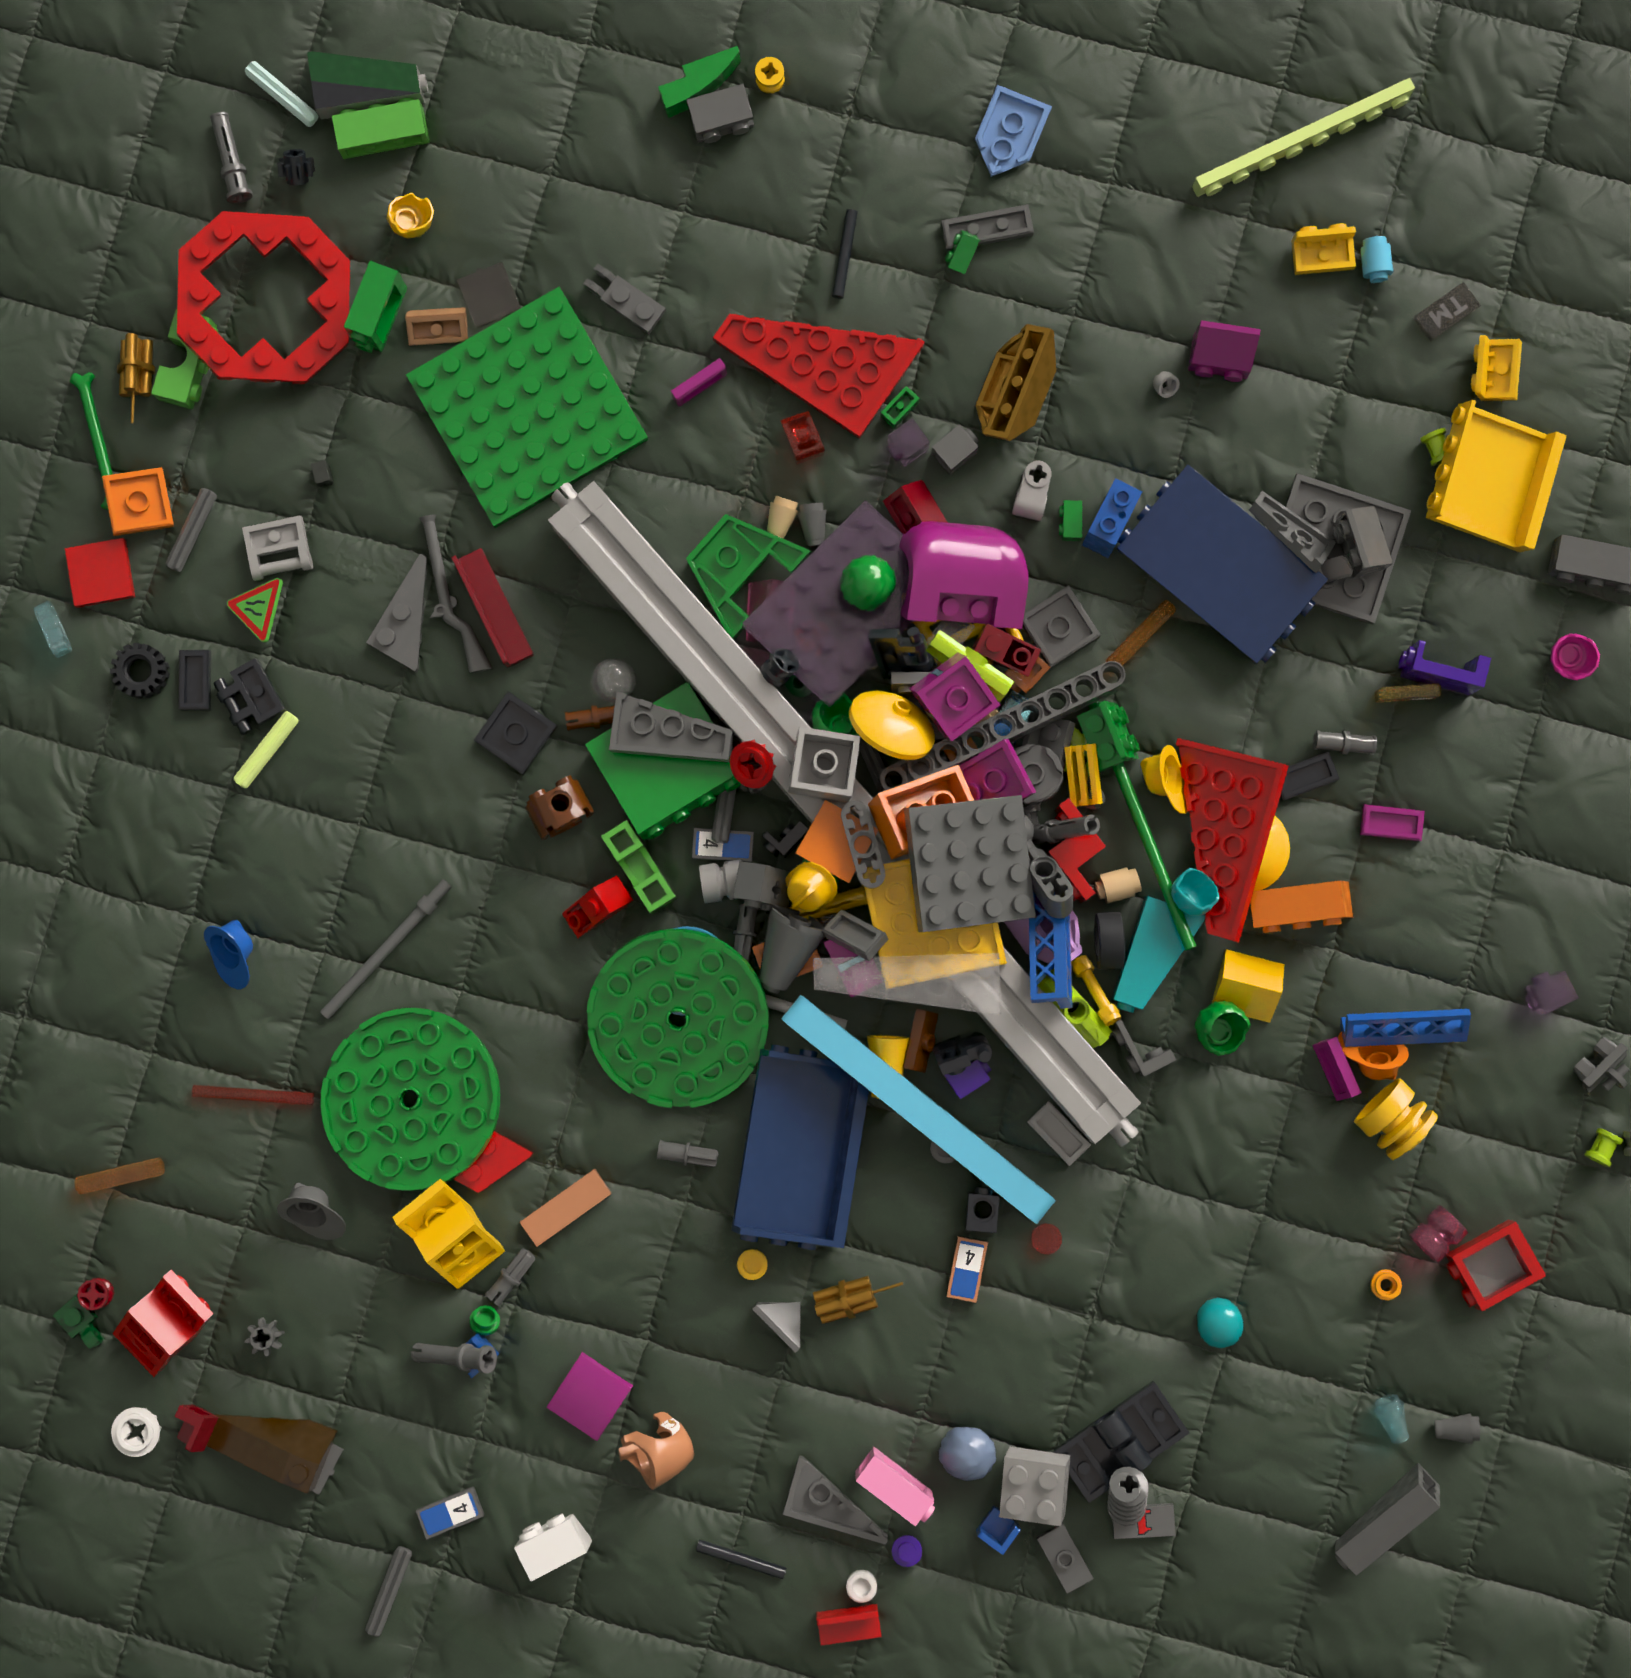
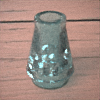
(1392, 1416)

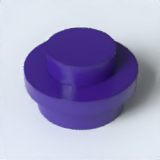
(906, 1551)

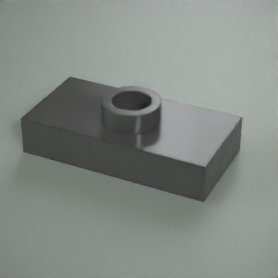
(1064, 1558)

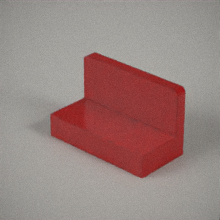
(848, 1624)

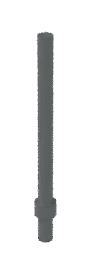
(425, 906)

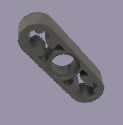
(876, 864)

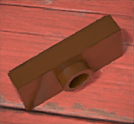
(921, 1040)

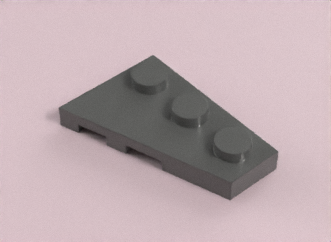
(1296, 533)

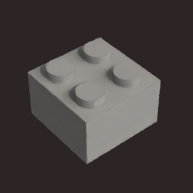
(824, 764)
(1034, 1486)

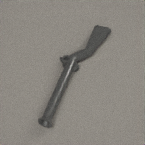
(474, 653)

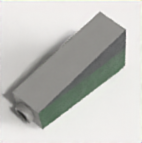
(358, 82)

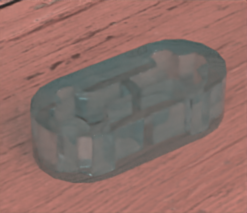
(52, 629)

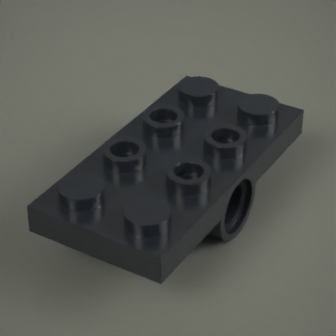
(1122, 1438)

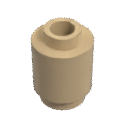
(1118, 885)

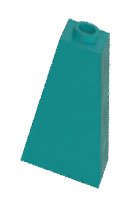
(1150, 954)

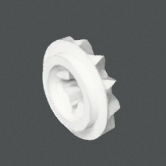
(122, 1428)

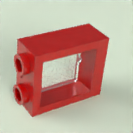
(1494, 1265)

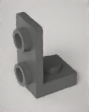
(1155, 1059)

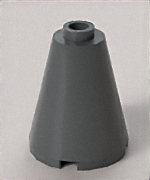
(787, 947)

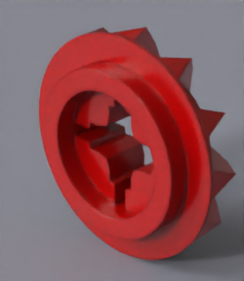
(744, 771)

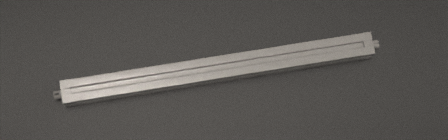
(758, 711)

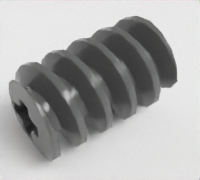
(1127, 1496)

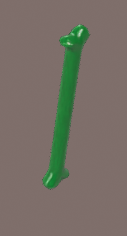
(83, 384)

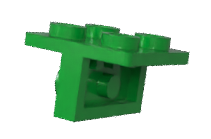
(1108, 729)

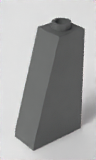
(1389, 1520)

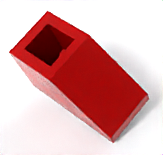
(597, 906)

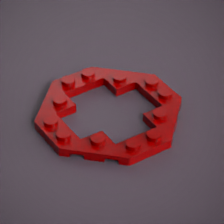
(265, 234)

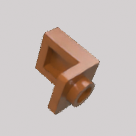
(1027, 683)

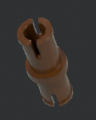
(590, 717)

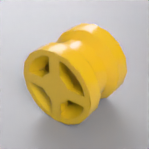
(769, 82)

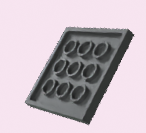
(1321, 506)
(969, 863)

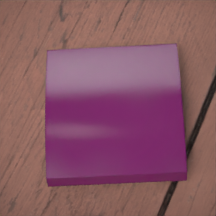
(589, 1396)

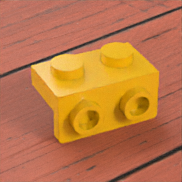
(1323, 249)
(1496, 369)

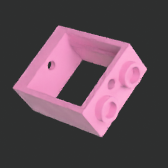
(895, 1487)

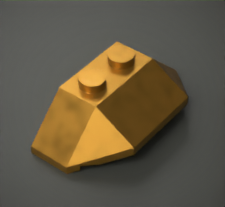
(1017, 383)

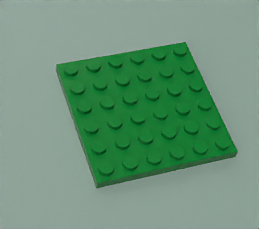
(527, 407)

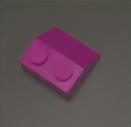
(1223, 350)

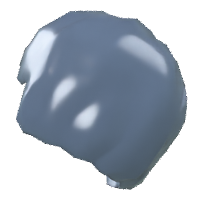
(967, 1453)

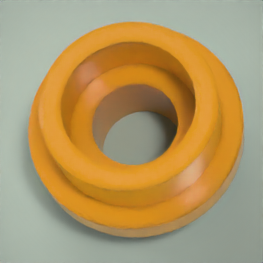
(1395, 1287)

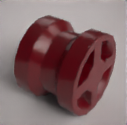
(89, 1294)

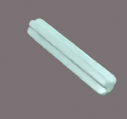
(281, 93)

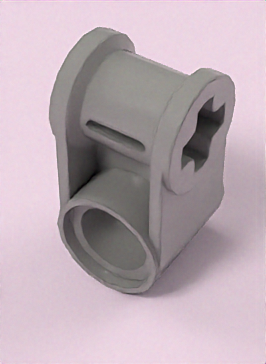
(1032, 496)

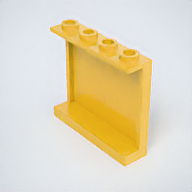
(1494, 478)

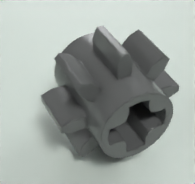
(267, 1329)

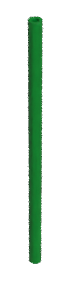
(1152, 851)

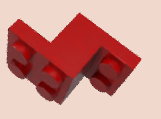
(1075, 852)
(163, 1323)

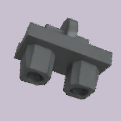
(1612, 1057)

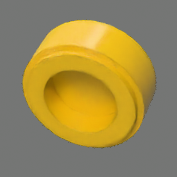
(752, 1264)

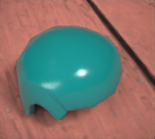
(1194, 892)
(1219, 1323)

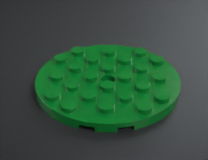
(685, 975)
(446, 1125)

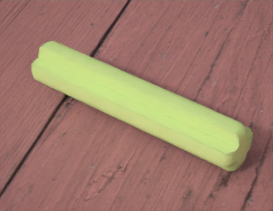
(266, 749)

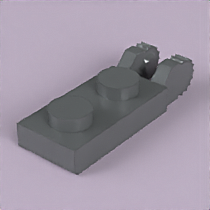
(626, 300)

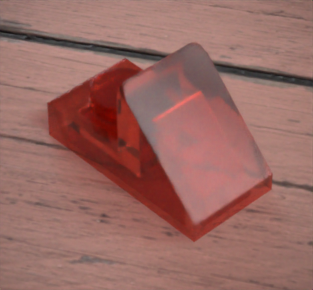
(803, 437)

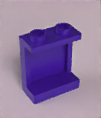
(1451, 678)

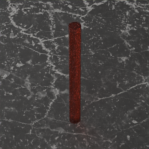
(253, 1094)

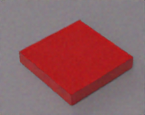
(99, 572)

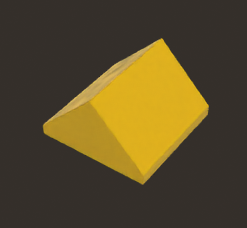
(1250, 984)

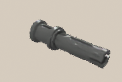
(232, 169)
(463, 1357)

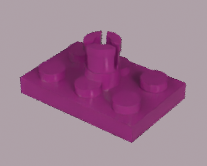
(997, 773)

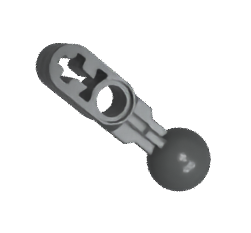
(1056, 905)

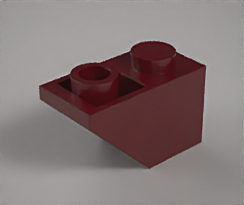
(1006, 650)

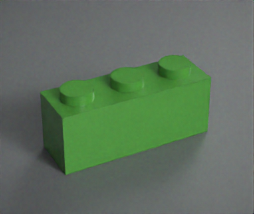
(380, 128)

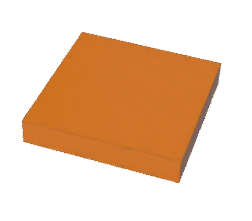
(137, 501)
(828, 845)

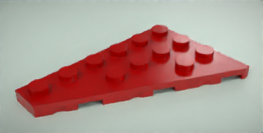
(828, 368)
(1231, 818)

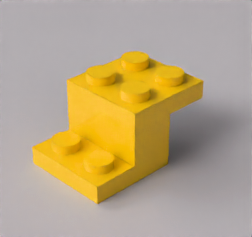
(448, 1234)

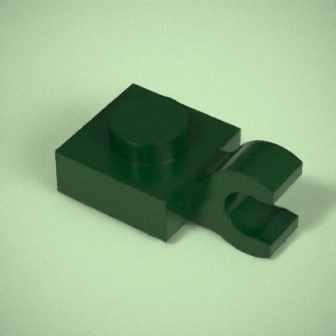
(78, 1321)

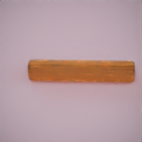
(1143, 633)
(119, 1175)

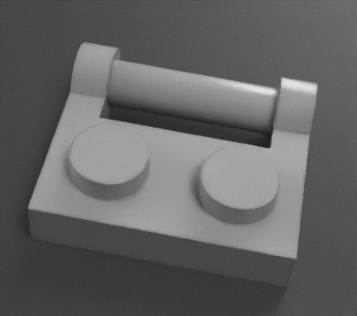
(275, 538)

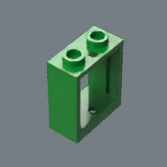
(375, 307)

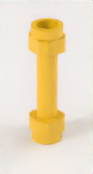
(1083, 968)

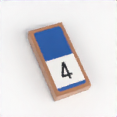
(967, 1269)

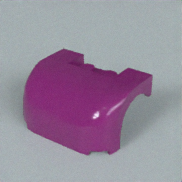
(964, 575)

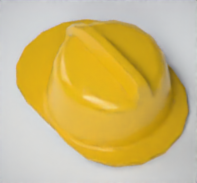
(1164, 777)
(810, 886)

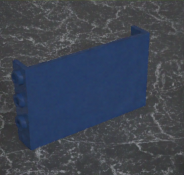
(1222, 564)
(800, 1151)

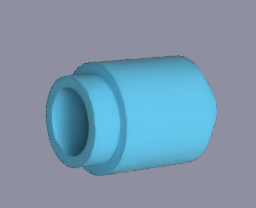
(1376, 259)

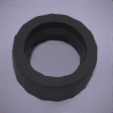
(1109, 940)

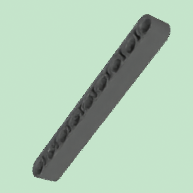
(1012, 717)

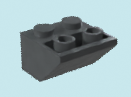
(1362, 541)

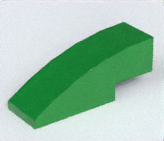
(699, 79)

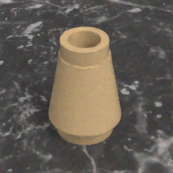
(781, 516)

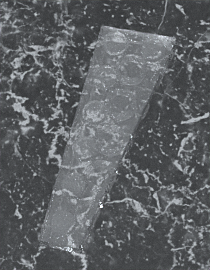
(945, 981)

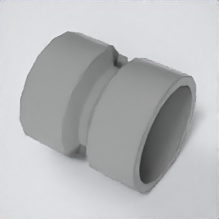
(718, 881)

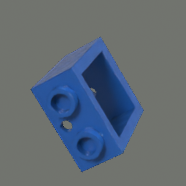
(1111, 518)

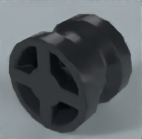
(779, 667)

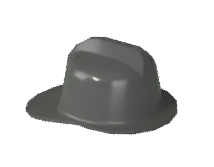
(310, 1211)

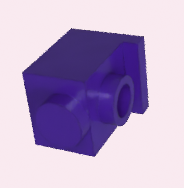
(970, 1079)

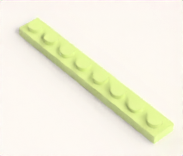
(1314, 133)

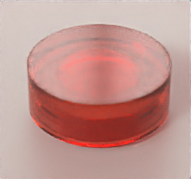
(1046, 1238)

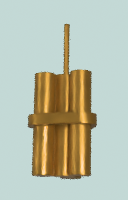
(135, 368)
(846, 1299)

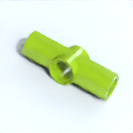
(944, 647)
(1083, 1018)

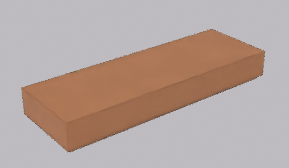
(565, 1207)

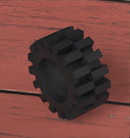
(127, 658)

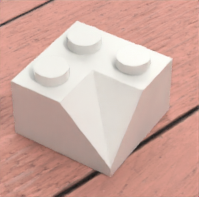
(551, 1545)

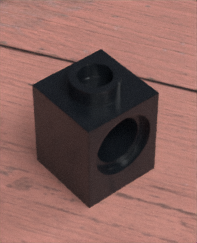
(982, 1224)

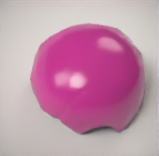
(1574, 656)

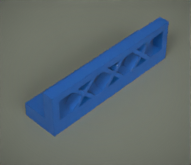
(1060, 963)
(1405, 1027)

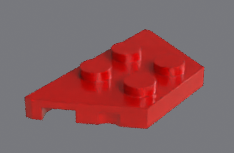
(495, 1161)

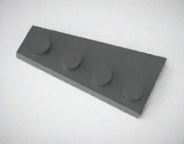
(656, 731)

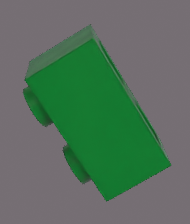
(962, 251)
(900, 407)
(1071, 520)

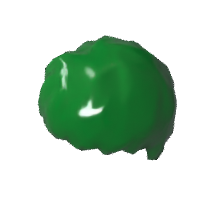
(867, 582)
(833, 718)
(1221, 1027)

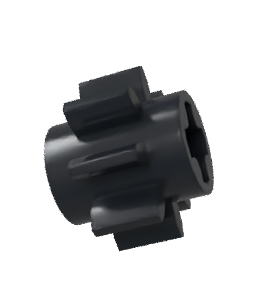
(296, 167)

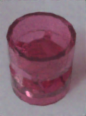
(1436, 1244)

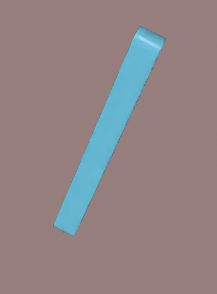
(918, 1109)

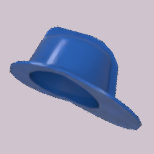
(229, 950)

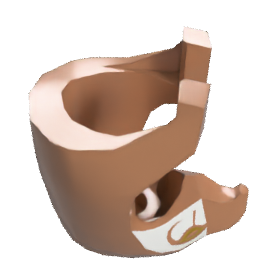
(658, 1458)

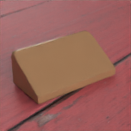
(437, 326)

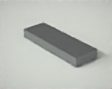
(990, 226)

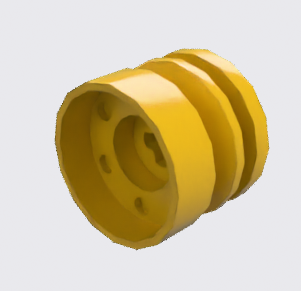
(1401, 1125)

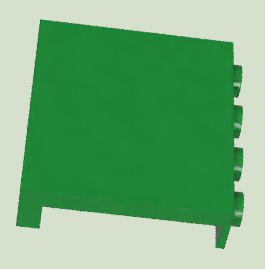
(660, 788)

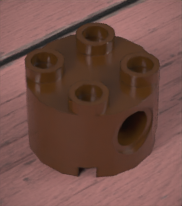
(553, 822)

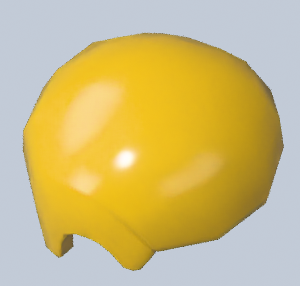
(410, 215)

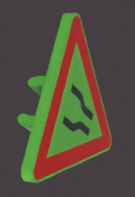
(258, 608)

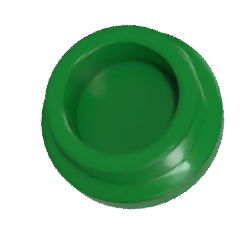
(484, 1320)

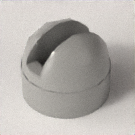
(1171, 382)

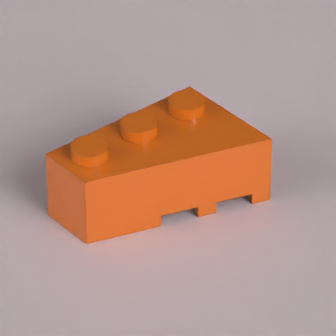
(1301, 906)

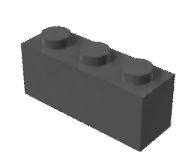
(1591, 562)

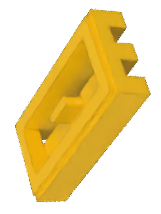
(1077, 752)

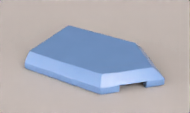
(1010, 130)

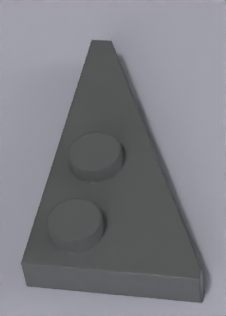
(399, 628)
(822, 1503)

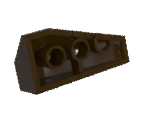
(276, 1447)

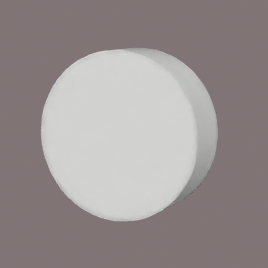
(861, 1586)

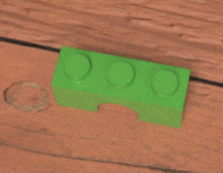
(181, 384)
(639, 867)

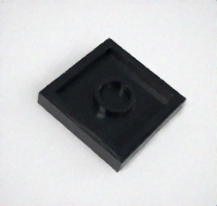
(515, 733)

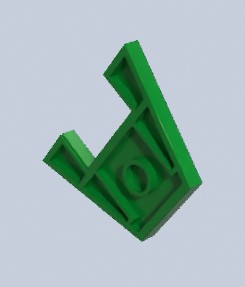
(730, 558)

